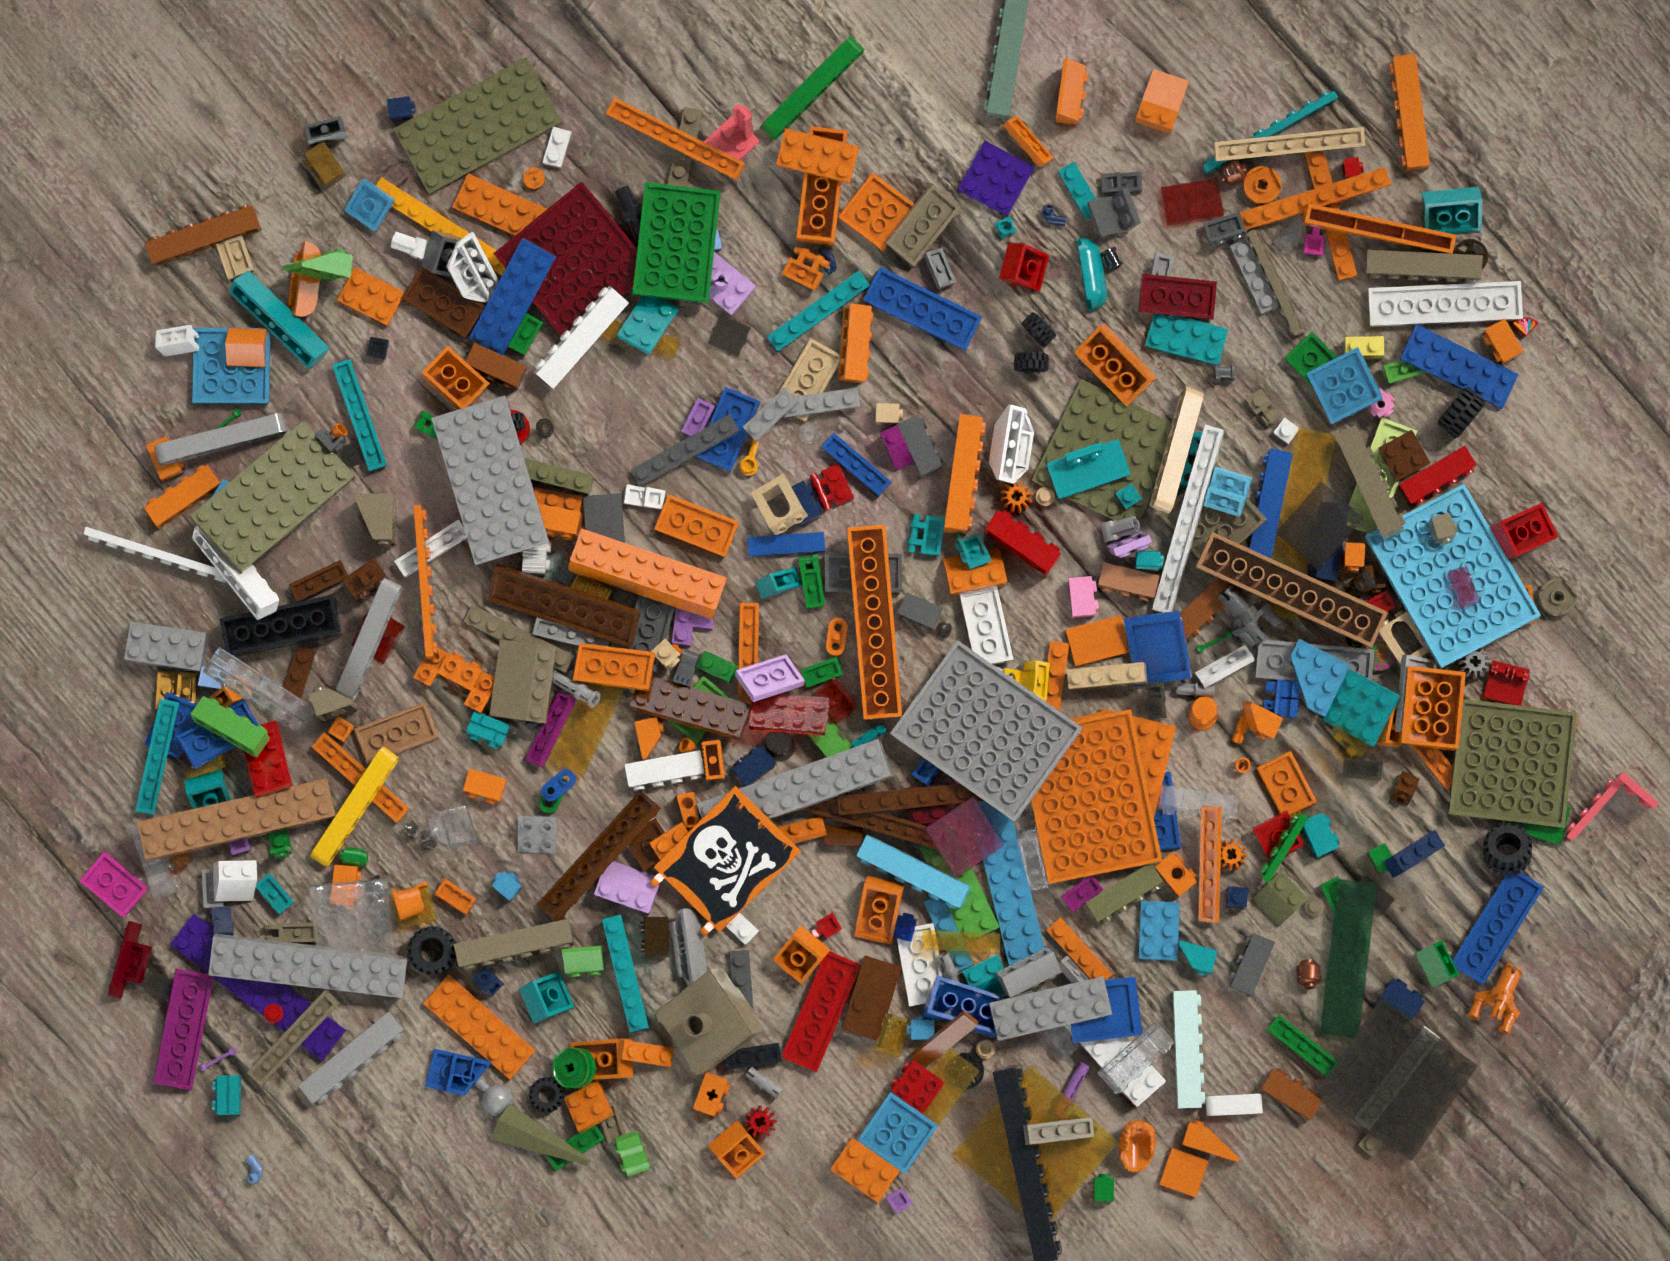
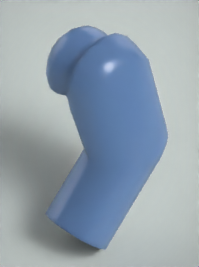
(256, 1169)

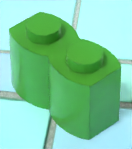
(632, 1153)

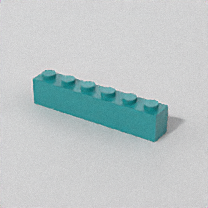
(278, 319)
(625, 973)

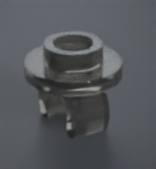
(428, 842)

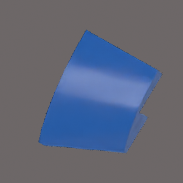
(454, 1071)

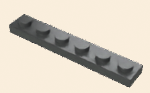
(685, 450)

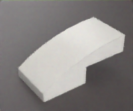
(644, 497)

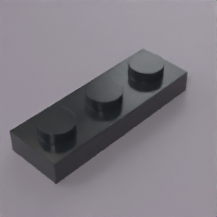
(753, 1056)

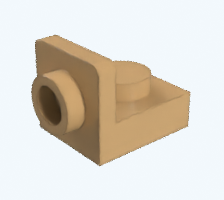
(666, 654)

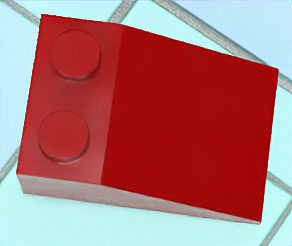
(1524, 531)

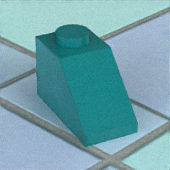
(778, 583)
(1198, 957)

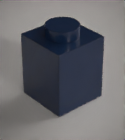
(401, 108)
(1237, 897)

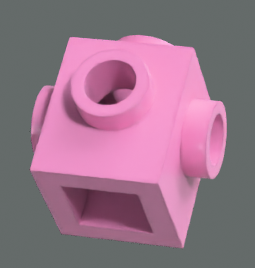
(1387, 409)

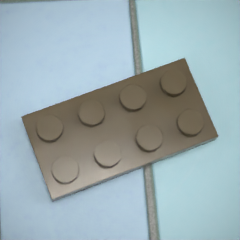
(922, 225)

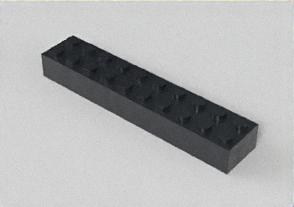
(1026, 1164)

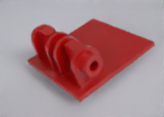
(1506, 683)

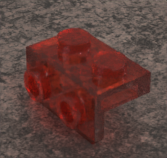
(840, 702)

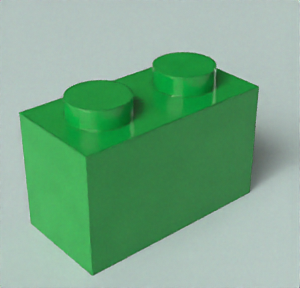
(1437, 963)

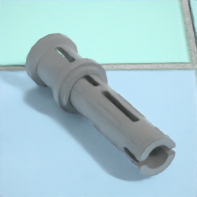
(580, 691)

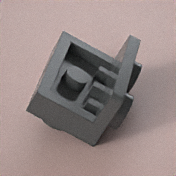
(1224, 229)

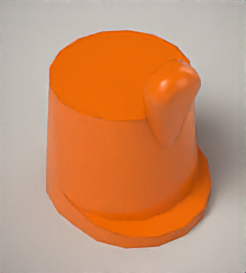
(1202, 713)
(409, 901)

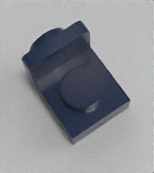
(488, 981)

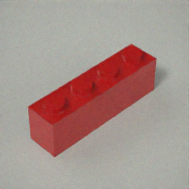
(1436, 476)

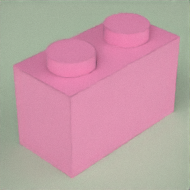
(1082, 597)

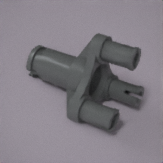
(1247, 615)

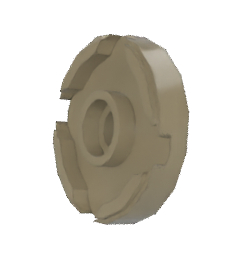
(1567, 595)

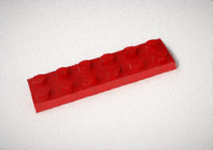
(821, 1011)

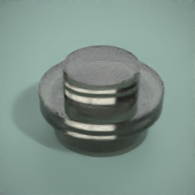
(410, 830)

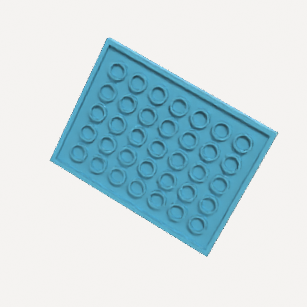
(1421, 579)

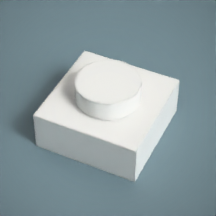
(1286, 431)

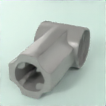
(1114, 530)

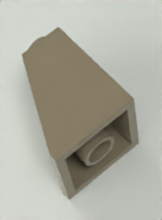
(380, 516)

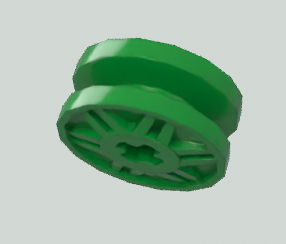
(574, 1067)

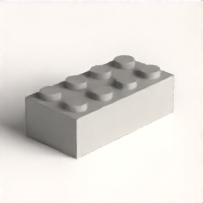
(166, 647)

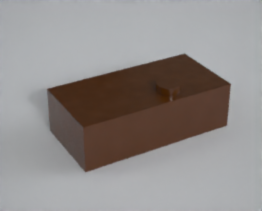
(871, 998)

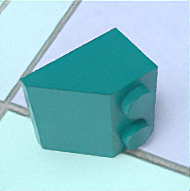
(207, 789)
(984, 975)
(546, 997)

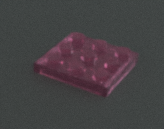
(963, 837)

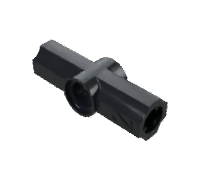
(630, 210)

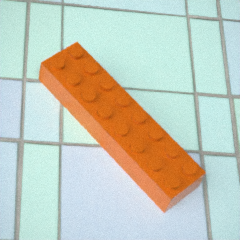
(647, 574)

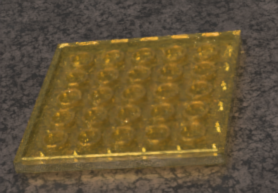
(1065, 1162)

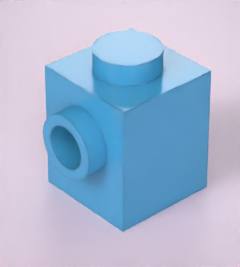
(507, 885)
(920, 1028)

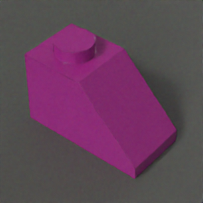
(896, 447)

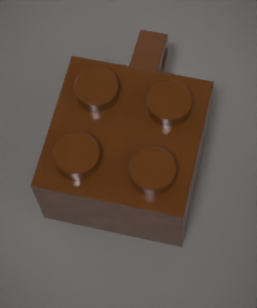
(365, 580)

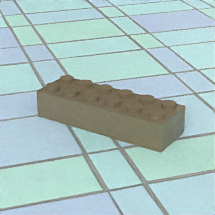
(513, 944)

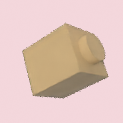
(888, 414)

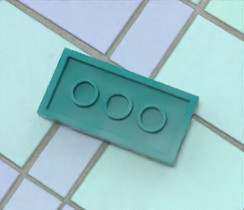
(1186, 338)

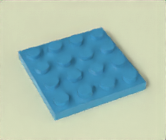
(225, 384)

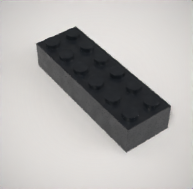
(286, 627)

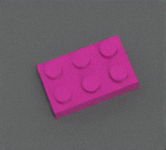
(114, 884)

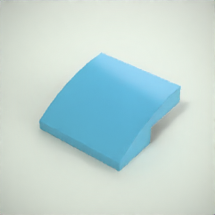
(1227, 491)

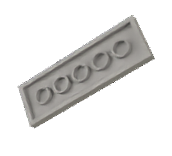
(1275, 663)
(1050, 1008)

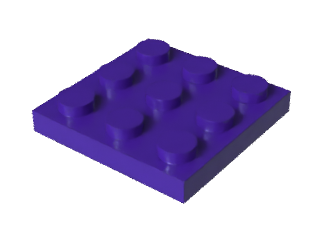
(995, 178)

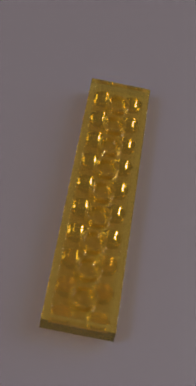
(1308, 467)

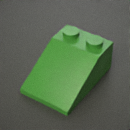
(324, 266)

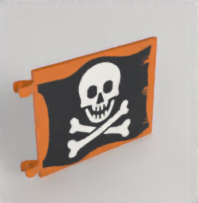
(726, 859)

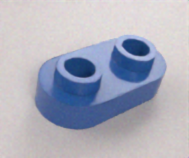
(559, 786)

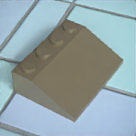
(523, 681)

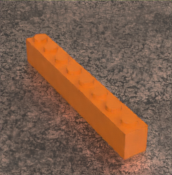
(1378, 229)

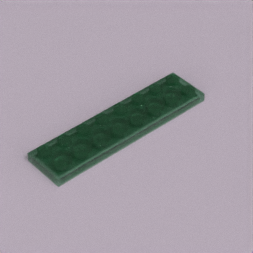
(1348, 958)

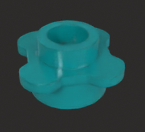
(1005, 222)

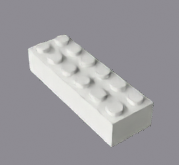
(1105, 1050)

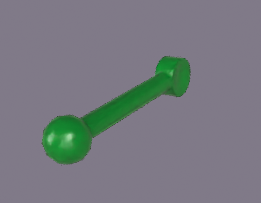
(237, 413)
(1229, 634)

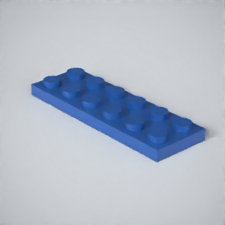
(512, 297)
(922, 309)
(1458, 366)
(1496, 926)

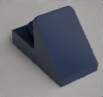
(221, 921)

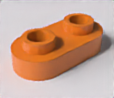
(836, 637)

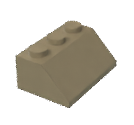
(331, 704)

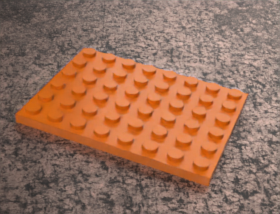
(1097, 804)

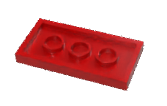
(270, 769)

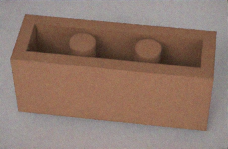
(1128, 582)

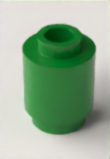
(354, 857)

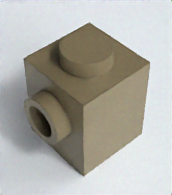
(1443, 528)

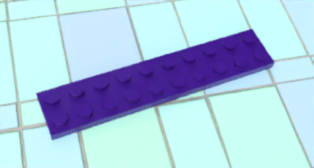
(196, 944)

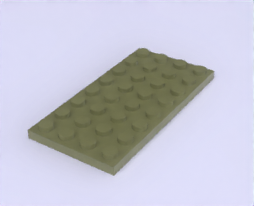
(477, 126)
(272, 497)

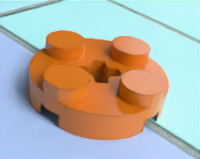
(1271, 190)

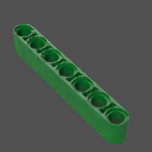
(812, 88)

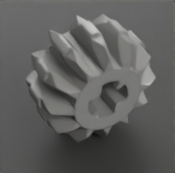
(1479, 667)

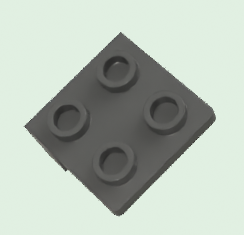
(1114, 213)

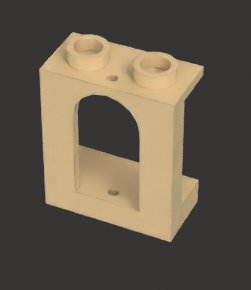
(771, 490)
(1386, 635)

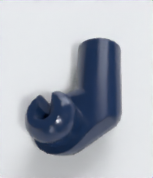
(1050, 216)
(824, 251)

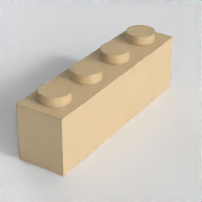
(1107, 676)

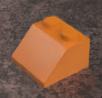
(736, 1149)

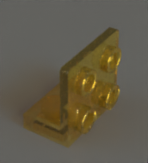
(1354, 746)

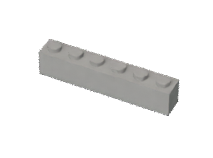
(352, 1057)

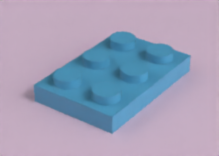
(1159, 930)

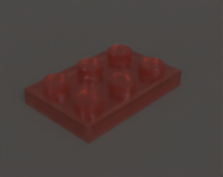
(1192, 201)

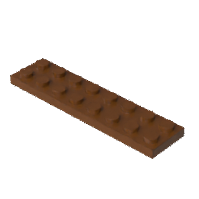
(564, 605)
(598, 856)

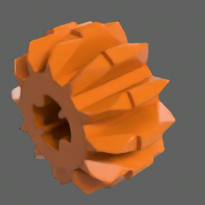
(1010, 493)
(1237, 854)

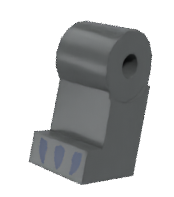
(686, 668)

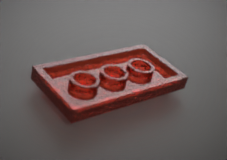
(790, 714)

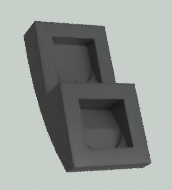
(1116, 181)

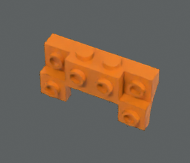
(460, 672)

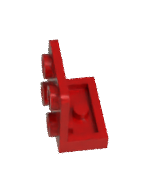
(916, 1086)

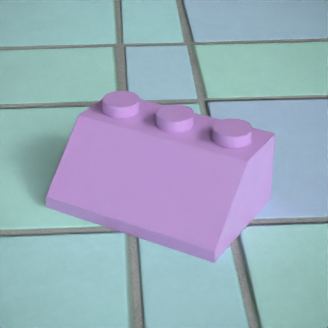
(627, 887)

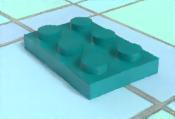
(647, 323)

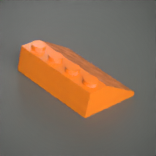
(1433, 708)

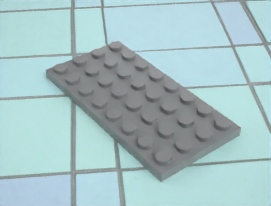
(490, 480)

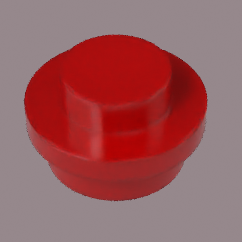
(273, 1013)

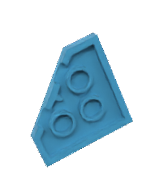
(1317, 675)

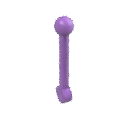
(232, 1051)

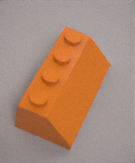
(1115, 364)

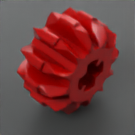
(762, 1128)

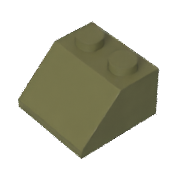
(1279, 898)

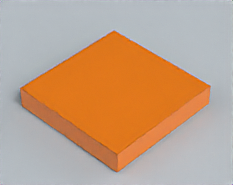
(1183, 1172)

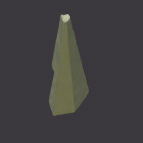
(521, 1131)

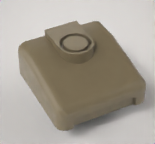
(709, 1020)

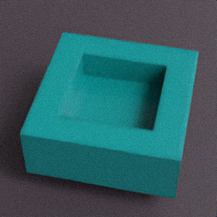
(1128, 496)

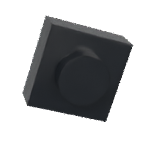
(378, 348)

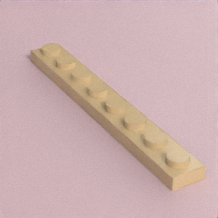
(1289, 144)

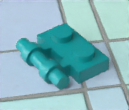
(932, 535)

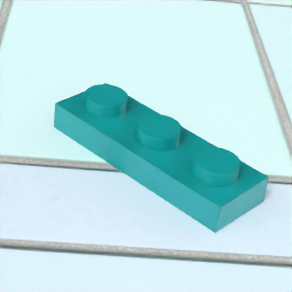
(1077, 187)

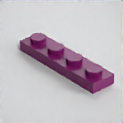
(549, 732)

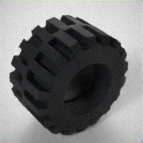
(1461, 412)
(1507, 863)
(415, 947)

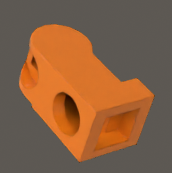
(688, 809)

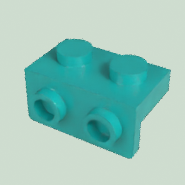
(972, 550)

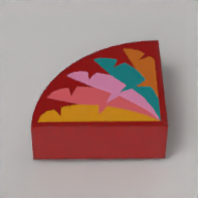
(1525, 325)

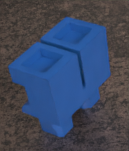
(1285, 690)

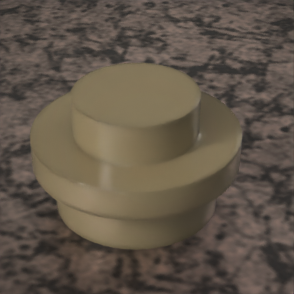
(1314, 906)

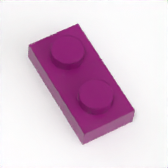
(1082, 893)

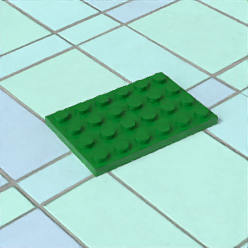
(676, 242)

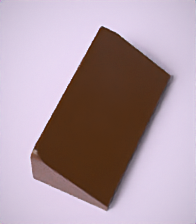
(843, 836)

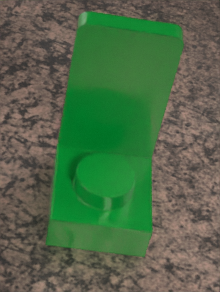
(280, 844)

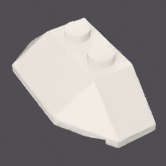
(472, 270)
(1011, 444)

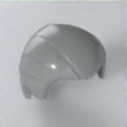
(494, 1097)

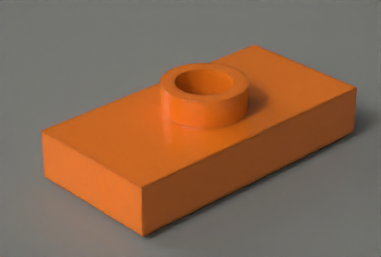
(455, 896)

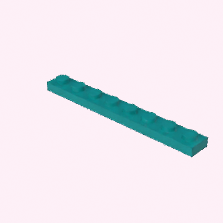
(1279, 126)

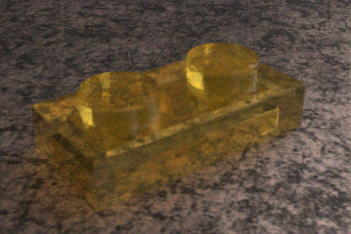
(212, 765)

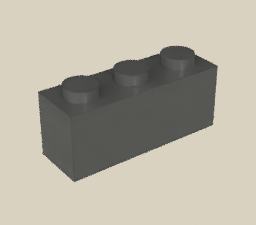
(920, 446)
(1251, 964)

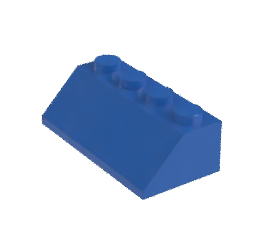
(950, 998)

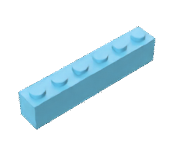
(913, 871)

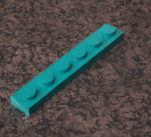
(818, 311)
(359, 415)
(157, 756)

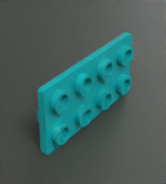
(1088, 468)

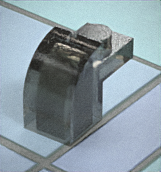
(1154, 700)

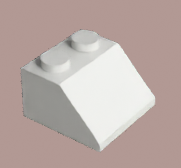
(234, 880)

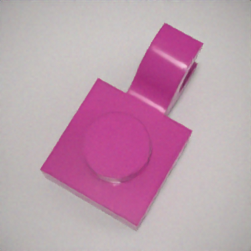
(1314, 242)

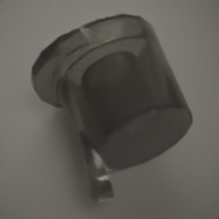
(779, 745)

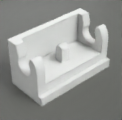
(176, 340)

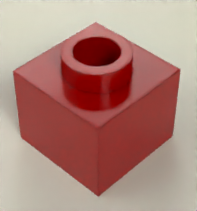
(1352, 167)

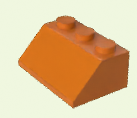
(1071, 92)
(455, 379)
(963, 579)

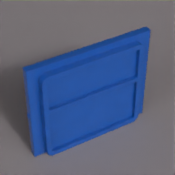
(1160, 644)
(1125, 1017)

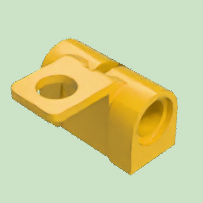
(1033, 677)

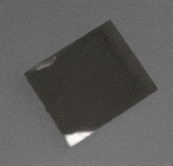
(1319, 525)

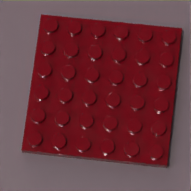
(588, 254)

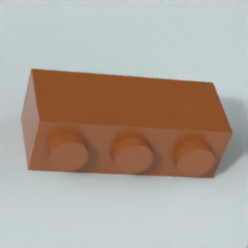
(496, 367)
(1291, 1093)

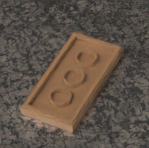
(397, 732)

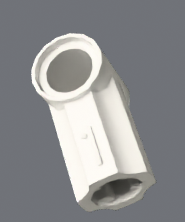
(414, 247)

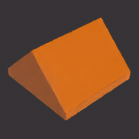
(246, 347)

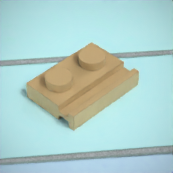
(235, 257)

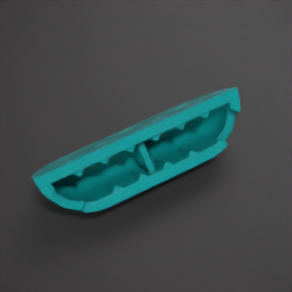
(1092, 274)

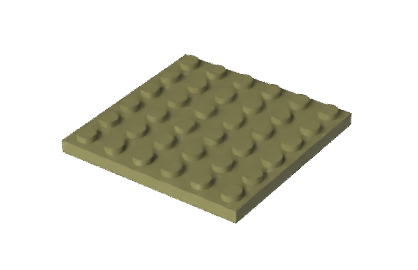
(1102, 417)
(1513, 763)

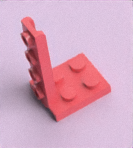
(735, 134)
(1599, 801)

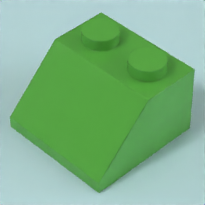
(583, 960)

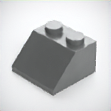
(439, 252)

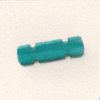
(870, 735)

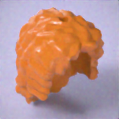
(1137, 1145)

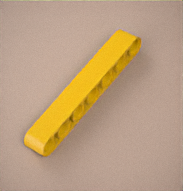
(354, 807)

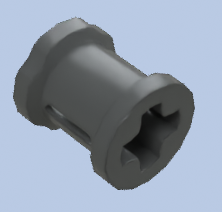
(1224, 373)

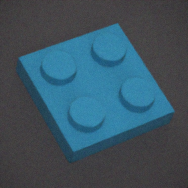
(369, 204)

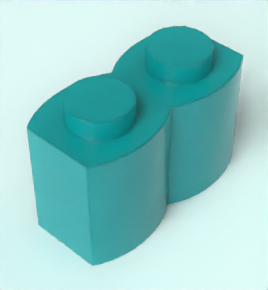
(1148, 561)

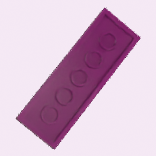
(183, 1029)

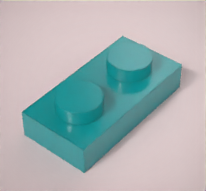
(274, 894)

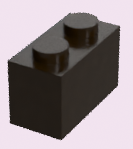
(656, 936)

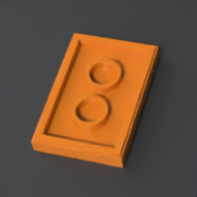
(1098, 640)
(1286, 784)

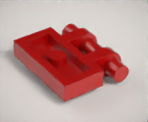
(837, 485)

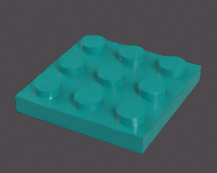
(1362, 707)

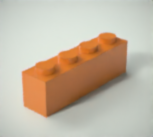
(855, 343)
(183, 496)

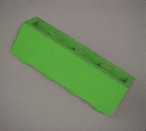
(230, 726)
(831, 743)

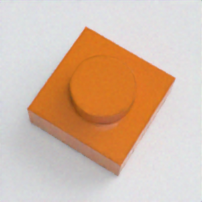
(341, 729)

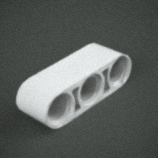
(1234, 1104)

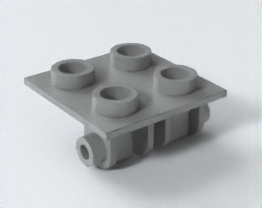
(537, 834)

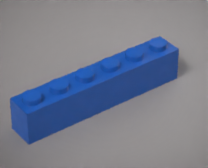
(1270, 499)

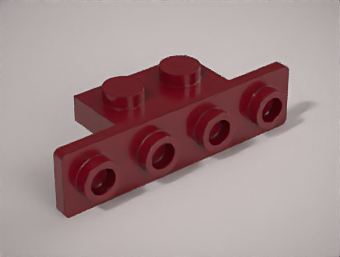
(131, 961)

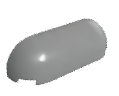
(688, 946)

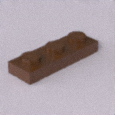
(318, 581)
(300, 670)

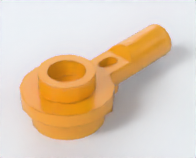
(749, 465)

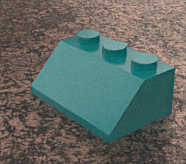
(1452, 210)

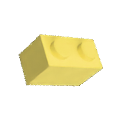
(1370, 347)

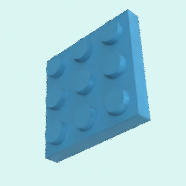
(1345, 385)
(898, 1132)

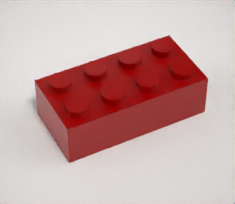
(1022, 542)

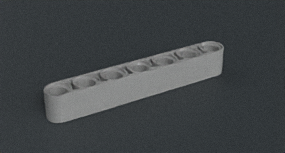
(220, 439)
(369, 639)

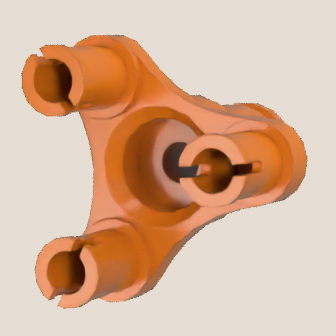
(1499, 998)

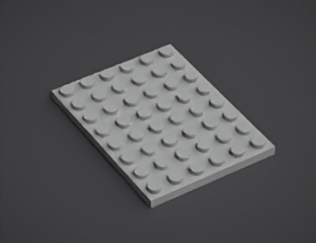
(986, 731)

